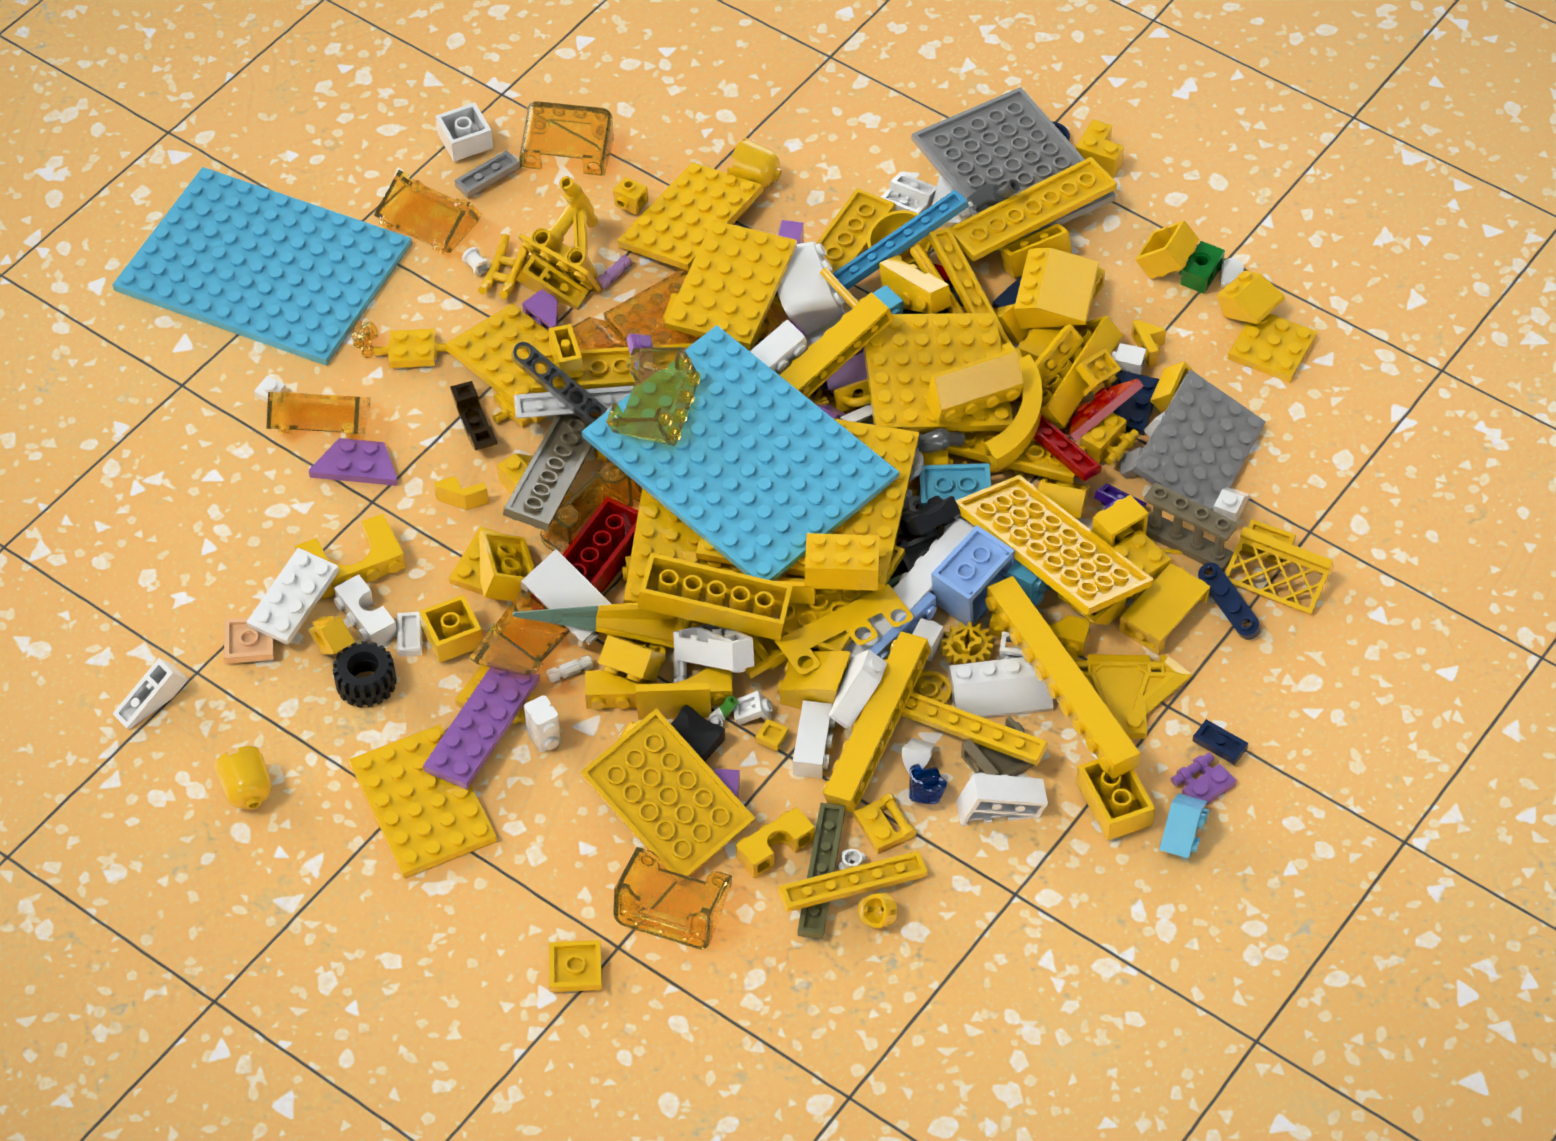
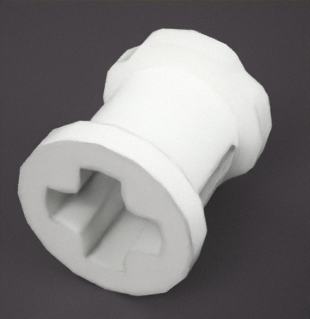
(476, 261)

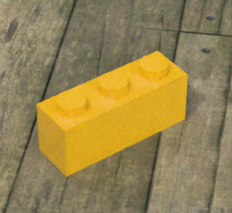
(1016, 252)

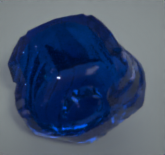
(926, 785)

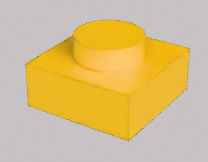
(772, 735)

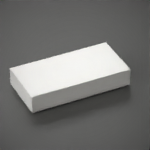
(409, 634)

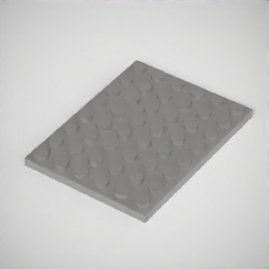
(1001, 143)

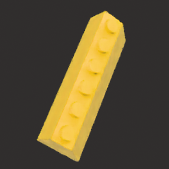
(1065, 390)

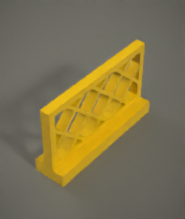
(1286, 552)

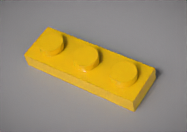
(1058, 353)

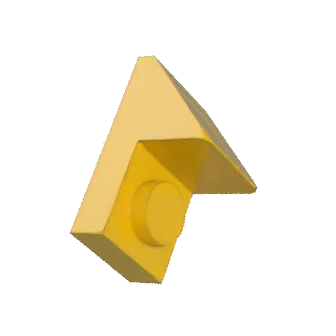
(1150, 338)

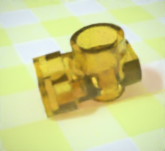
(363, 337)

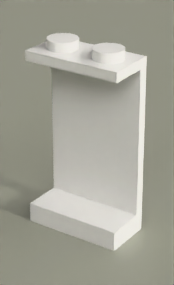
(561, 585)

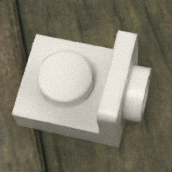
(752, 707)

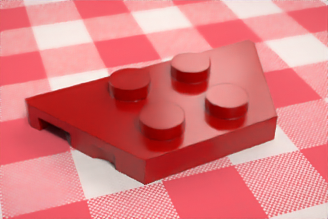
(1103, 404)

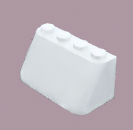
(805, 293)

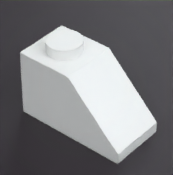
(1231, 503)

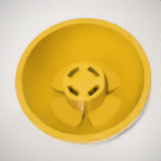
(889, 223)

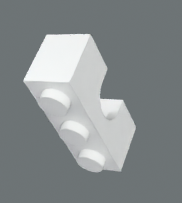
(372, 626)

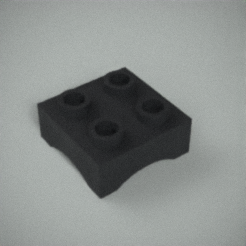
(933, 514)
(699, 732)

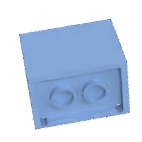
(966, 573)

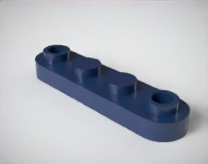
(1230, 601)

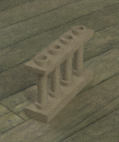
(1179, 538)

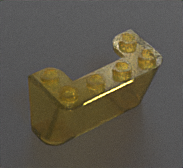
(569, 133)
(659, 397)

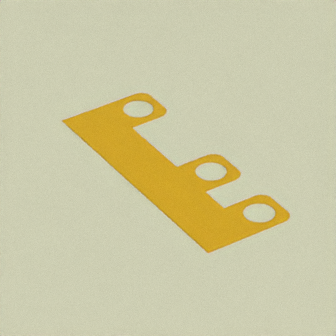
(846, 619)

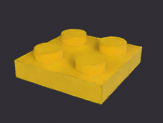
(575, 966)

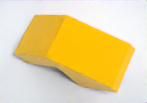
(450, 492)

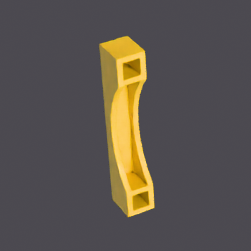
(612, 691)

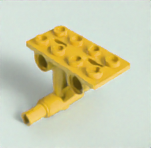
(548, 242)

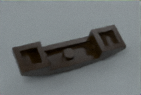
(472, 416)

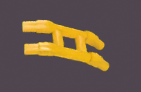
(501, 259)

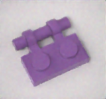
(1208, 786)

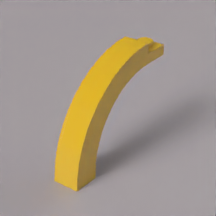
(1018, 435)

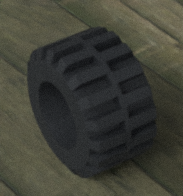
(364, 689)

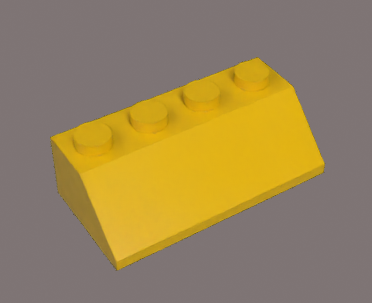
(975, 386)

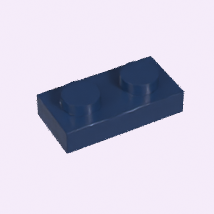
(1220, 742)

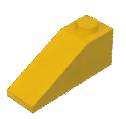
(541, 275)

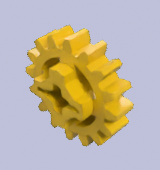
(955, 641)

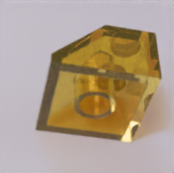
(597, 334)

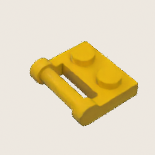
(877, 827)

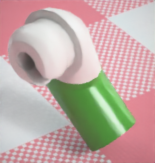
(723, 711)

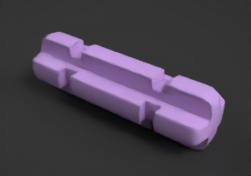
(614, 271)

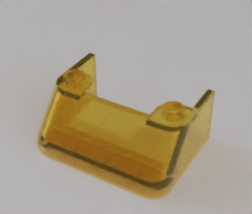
(317, 413)

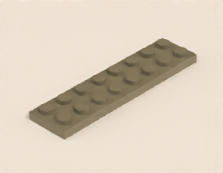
(550, 473)

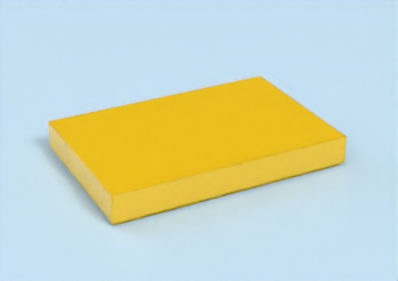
(672, 697)

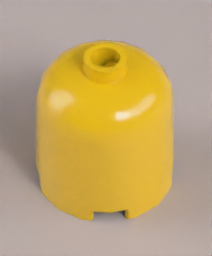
(755, 163)
(244, 777)

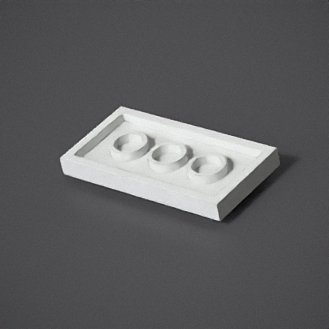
(292, 596)

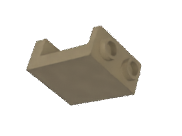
(992, 762)

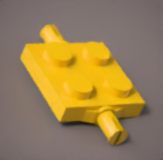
(411, 348)

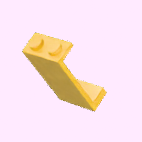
(1163, 607)

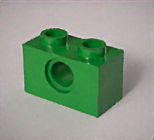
(1202, 267)

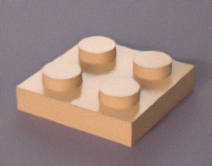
(245, 643)

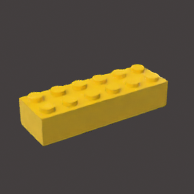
(714, 596)

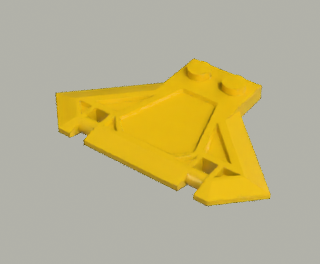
(1131, 687)

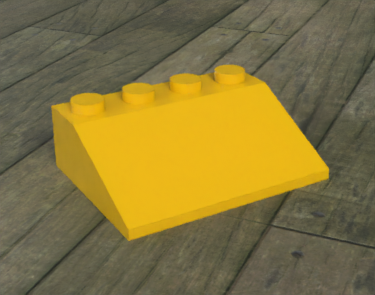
(1055, 289)

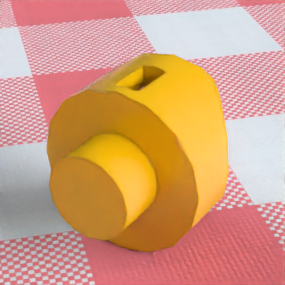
(880, 910)

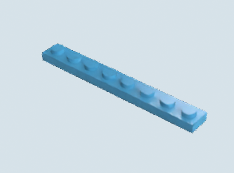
(901, 239)

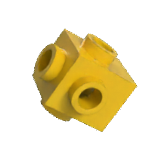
(630, 195)

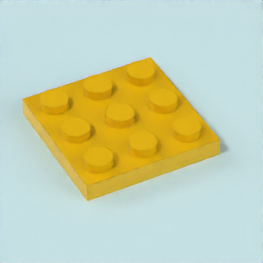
(1273, 346)

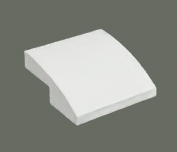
(909, 193)

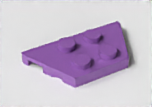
(356, 462)

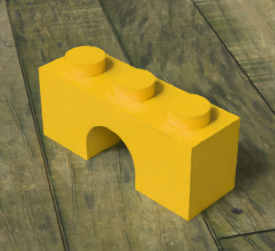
(789, 829)

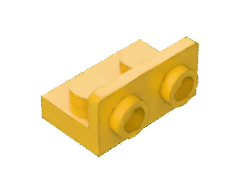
(1098, 370)

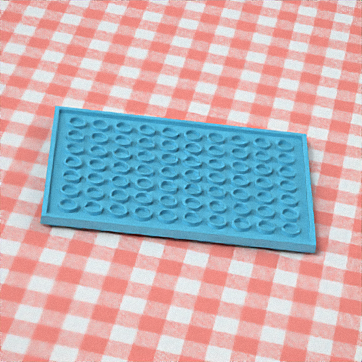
(263, 265)
(750, 462)

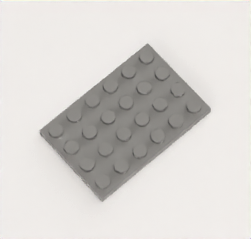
(1199, 442)

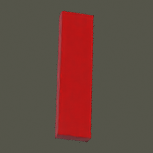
(1066, 450)

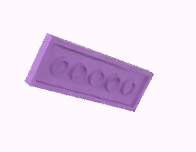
(480, 726)

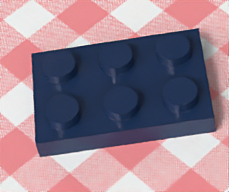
(1138, 407)

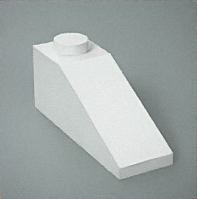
(857, 687)
(150, 693)

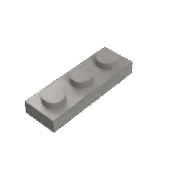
(487, 174)

